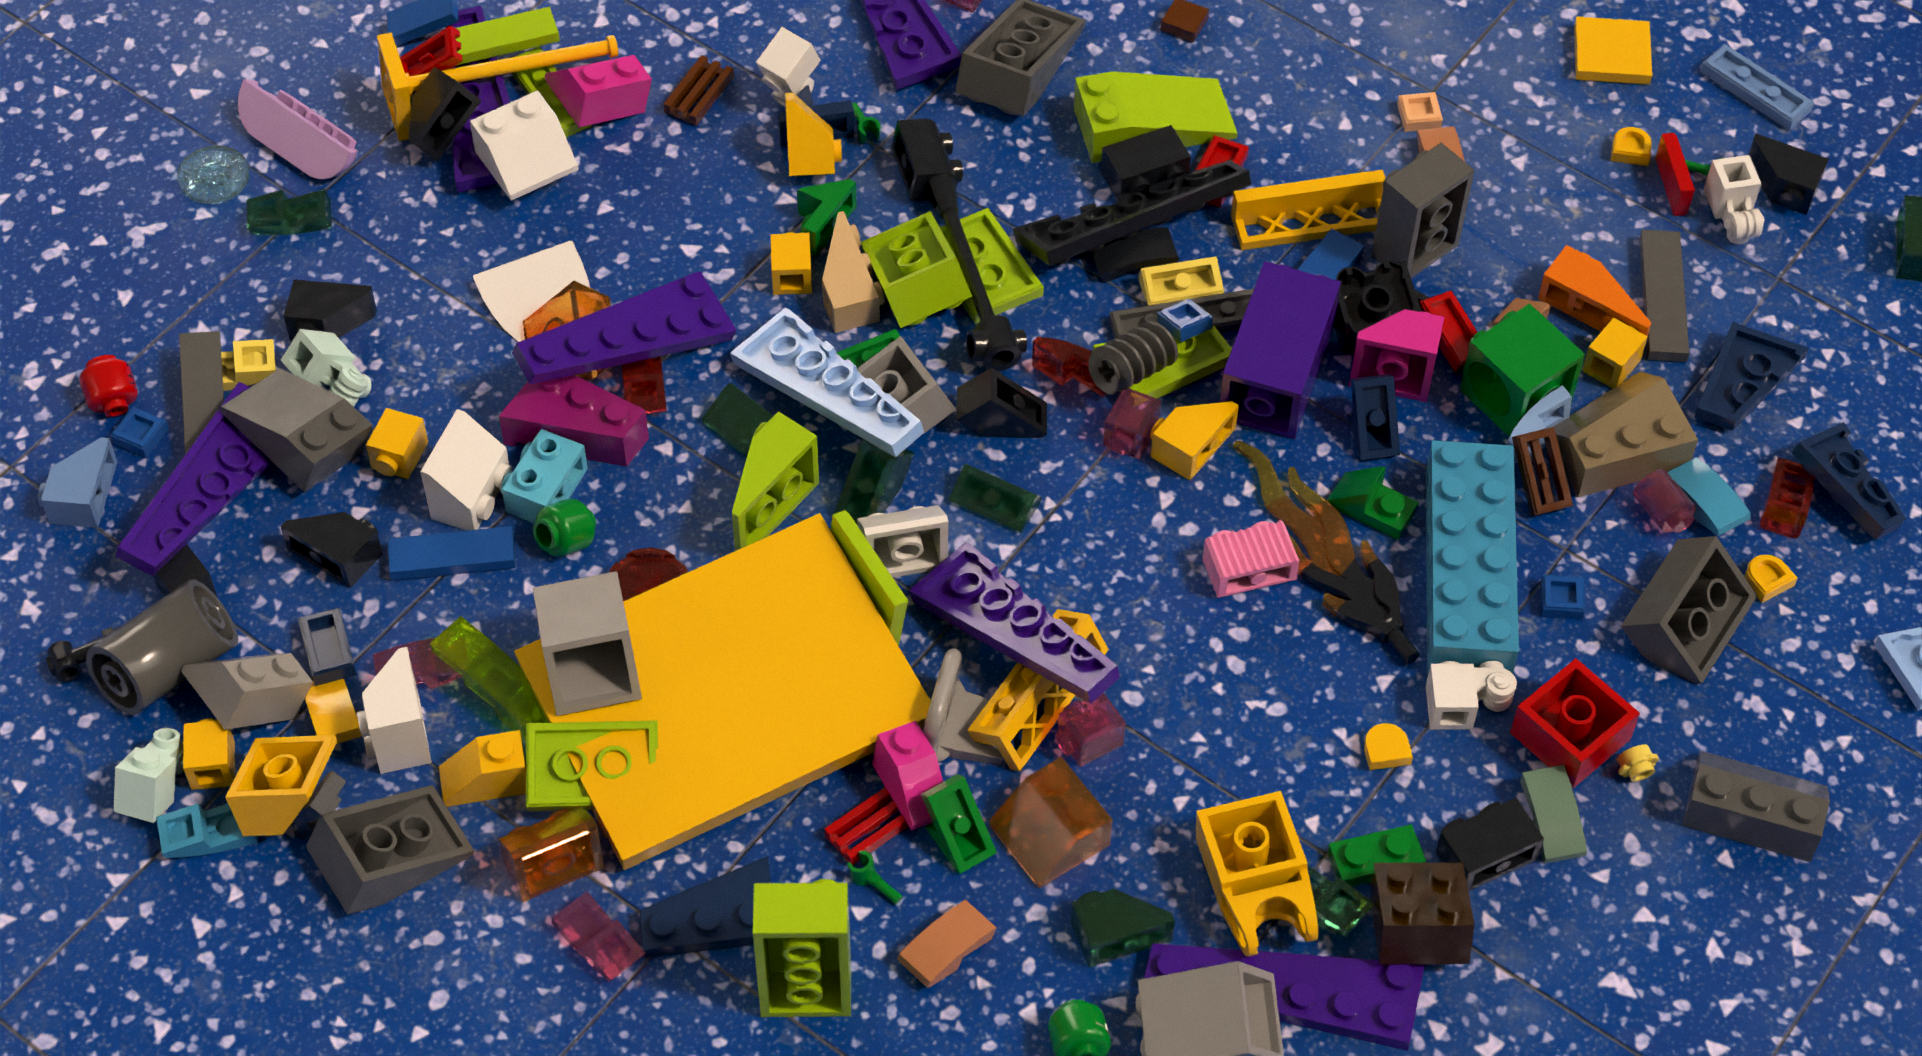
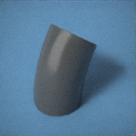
(148, 652)

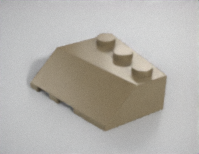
(1625, 436)

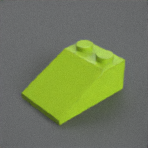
(916, 270)
(775, 478)

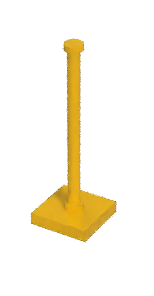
(399, 86)

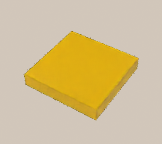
(1612, 50)

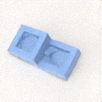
(1544, 414)

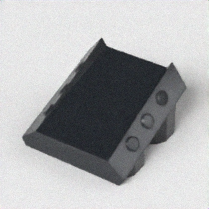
(1371, 298)

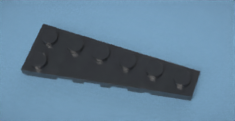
(1059, 240)

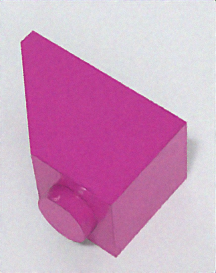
(907, 770)

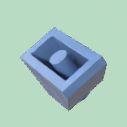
(79, 486)

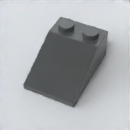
(299, 426)
(386, 847)

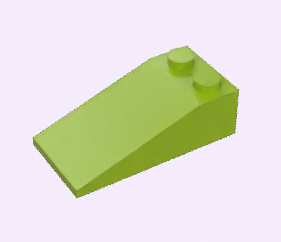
(1131, 104)

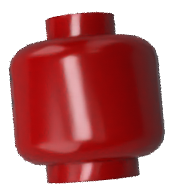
(108, 385)

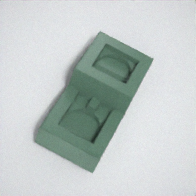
(1554, 813)

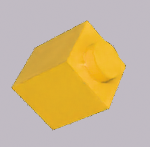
(791, 263)
(1614, 353)
(397, 443)
(208, 754)

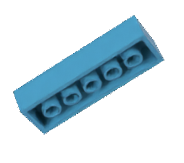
(1471, 554)

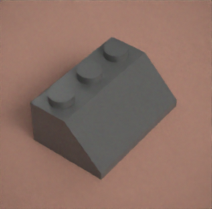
(1690, 608)
(1756, 806)

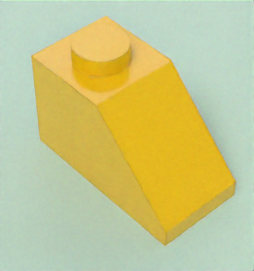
(809, 140)
(1192, 435)
(485, 770)

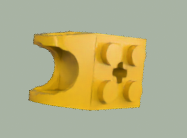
(1256, 867)

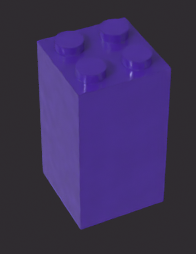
(1280, 348)

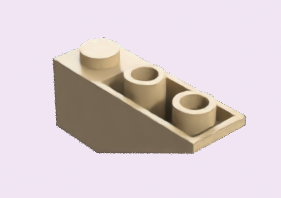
(847, 284)

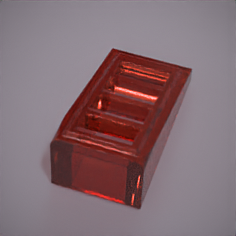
(1786, 500)

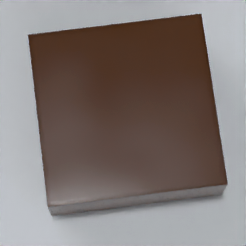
(1184, 19)

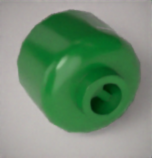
(564, 527)
(1079, 1030)

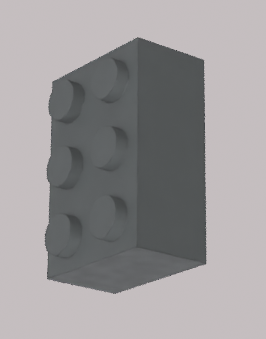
(1423, 209)

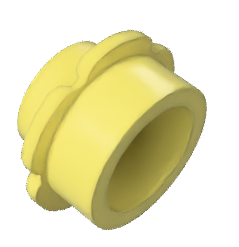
(1637, 763)

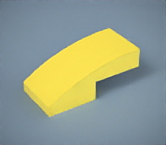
(248, 362)

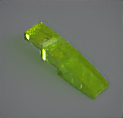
(489, 674)

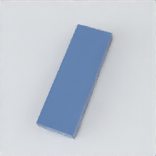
(1757, 87)

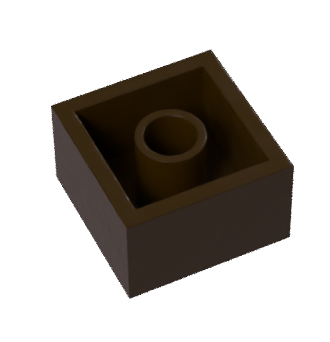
(1421, 913)

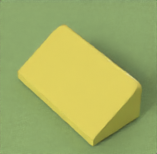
(1181, 281)

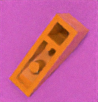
(1589, 292)

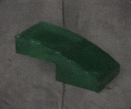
(283, 216)
(1337, 903)

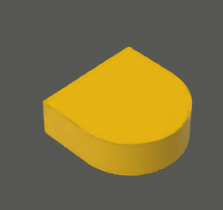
(1631, 146)
(1769, 576)
(1387, 747)

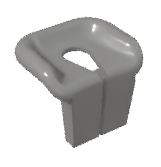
(951, 715)

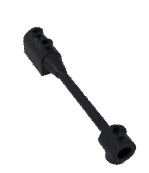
(932, 176)

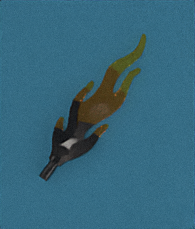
(1332, 567)

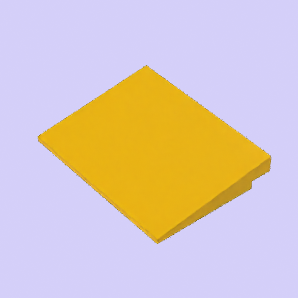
(757, 683)

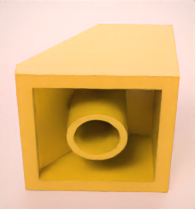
(277, 782)

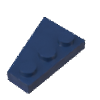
(1745, 374)
(1845, 477)
(705, 916)

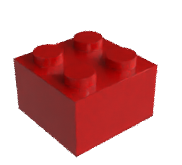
(1574, 722)

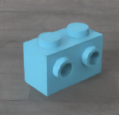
(545, 475)

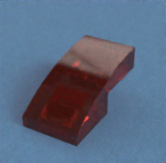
(1062, 361)
(645, 384)

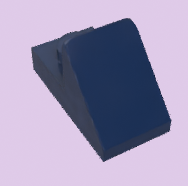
(836, 114)
(1374, 417)

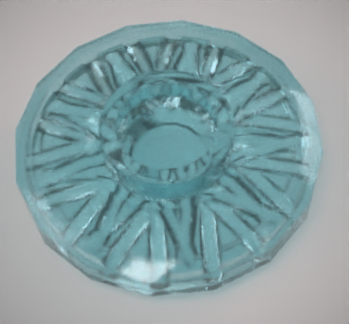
(213, 174)

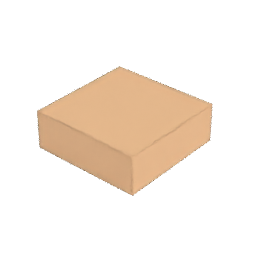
(1419, 111)

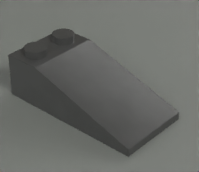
(1017, 56)

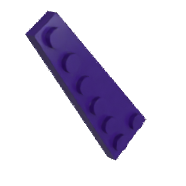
(910, 40)
(468, 167)
(642, 327)
(197, 490)
(995, 610)
(1320, 992)

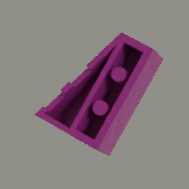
(580, 412)

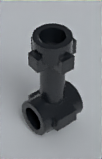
(65, 660)

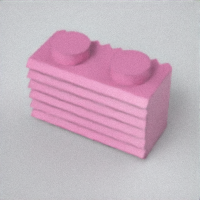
(1250, 558)

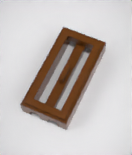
(693, 87)
(1528, 476)

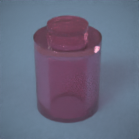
(1665, 501)

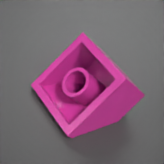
(602, 90)
(1400, 347)

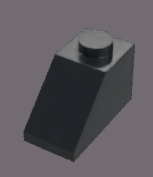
(439, 113)
(1787, 172)
(328, 307)
(1000, 407)
(334, 544)

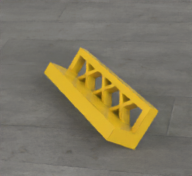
(1306, 203)
(1017, 700)

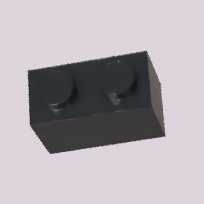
(1144, 160)
(1491, 842)

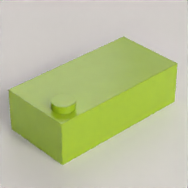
(802, 949)

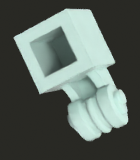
(326, 363)
(147, 777)

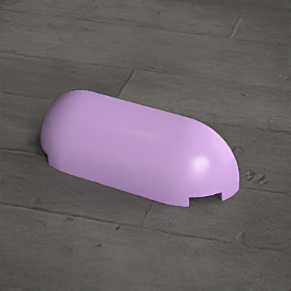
(295, 131)

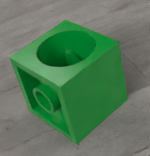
(1518, 366)

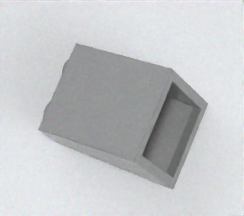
(586, 643)
(1210, 1012)

